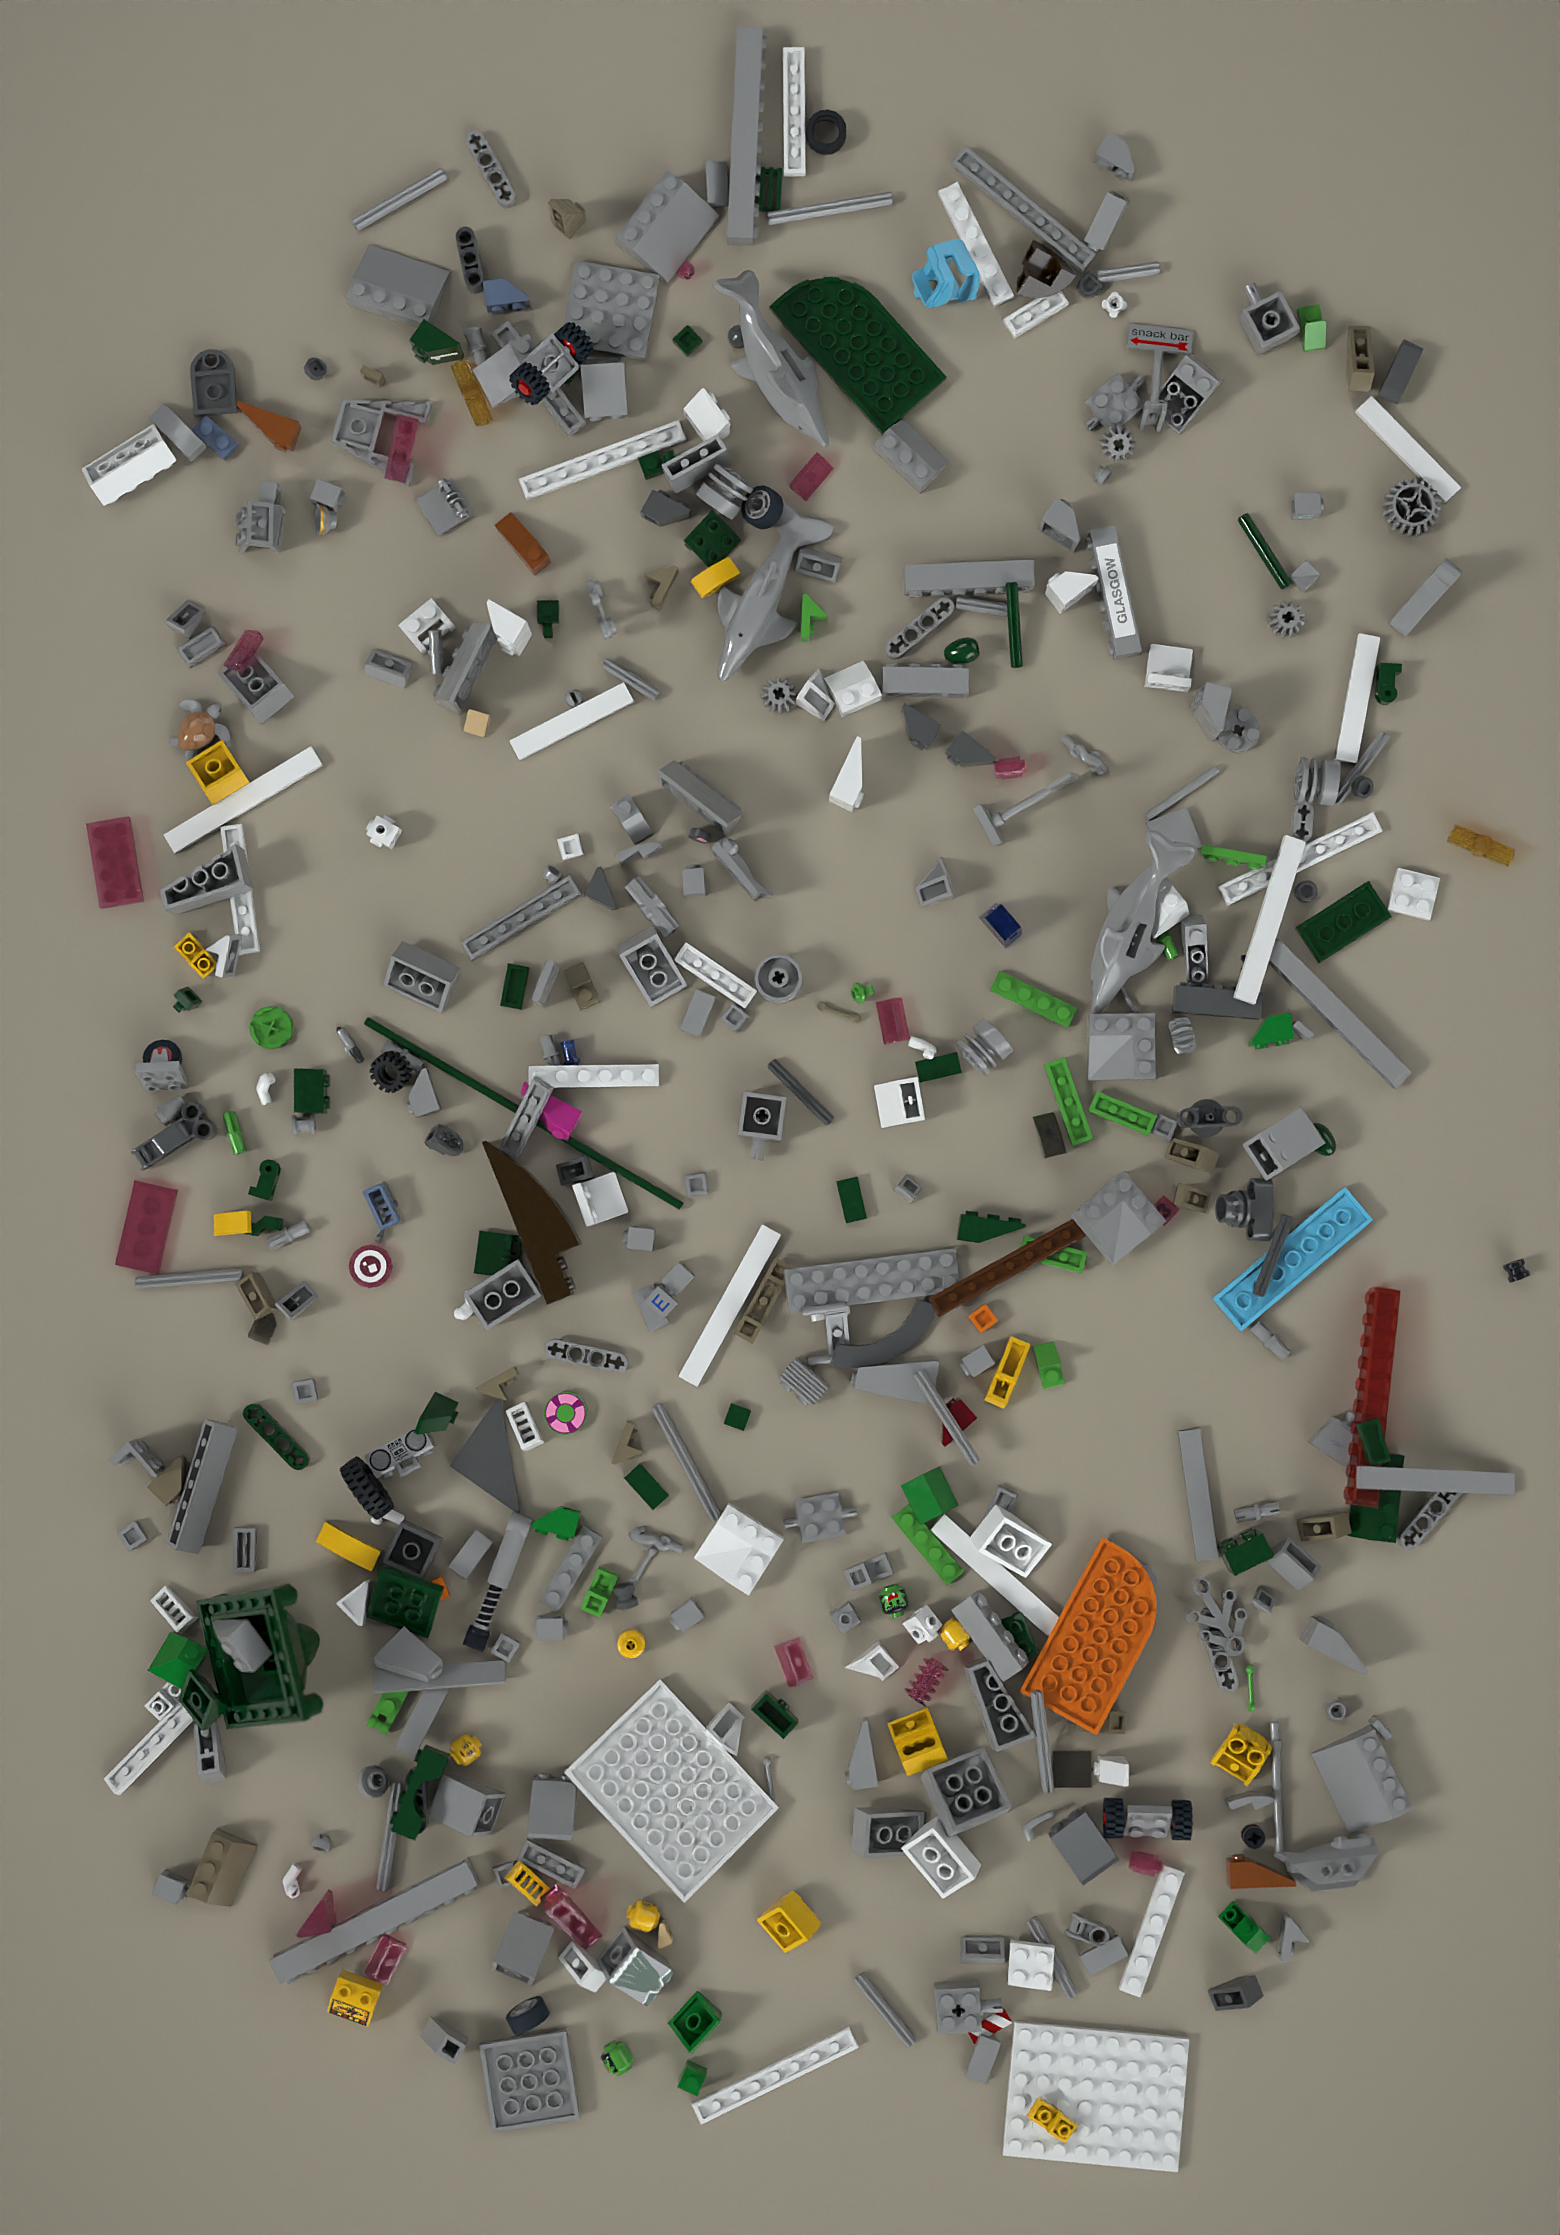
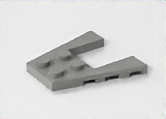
(360, 425)

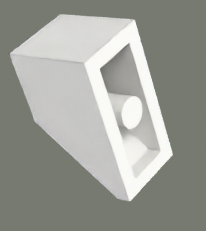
(1112, 1770)
(582, 1967)

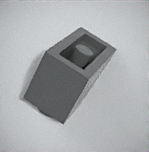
(919, 727)
(968, 752)
(1236, 1993)

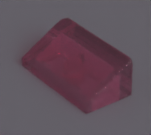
(811, 476)
(244, 650)
(892, 1020)
(793, 1662)
(385, 1959)

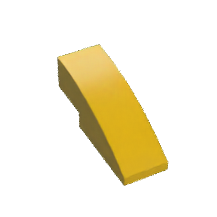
(1007, 1372)
(349, 1546)

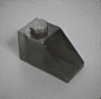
(1049, 1135)

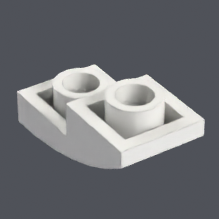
(164, 1701)

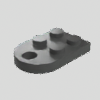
(213, 385)

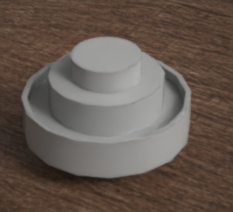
(373, 1781)

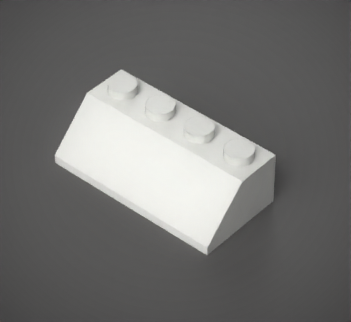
(128, 465)

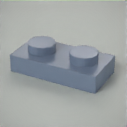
(215, 437)

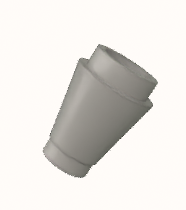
(169, 1111)

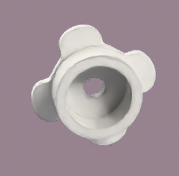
(1118, 300)

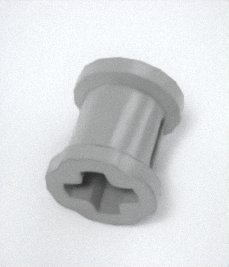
(303, 1124)

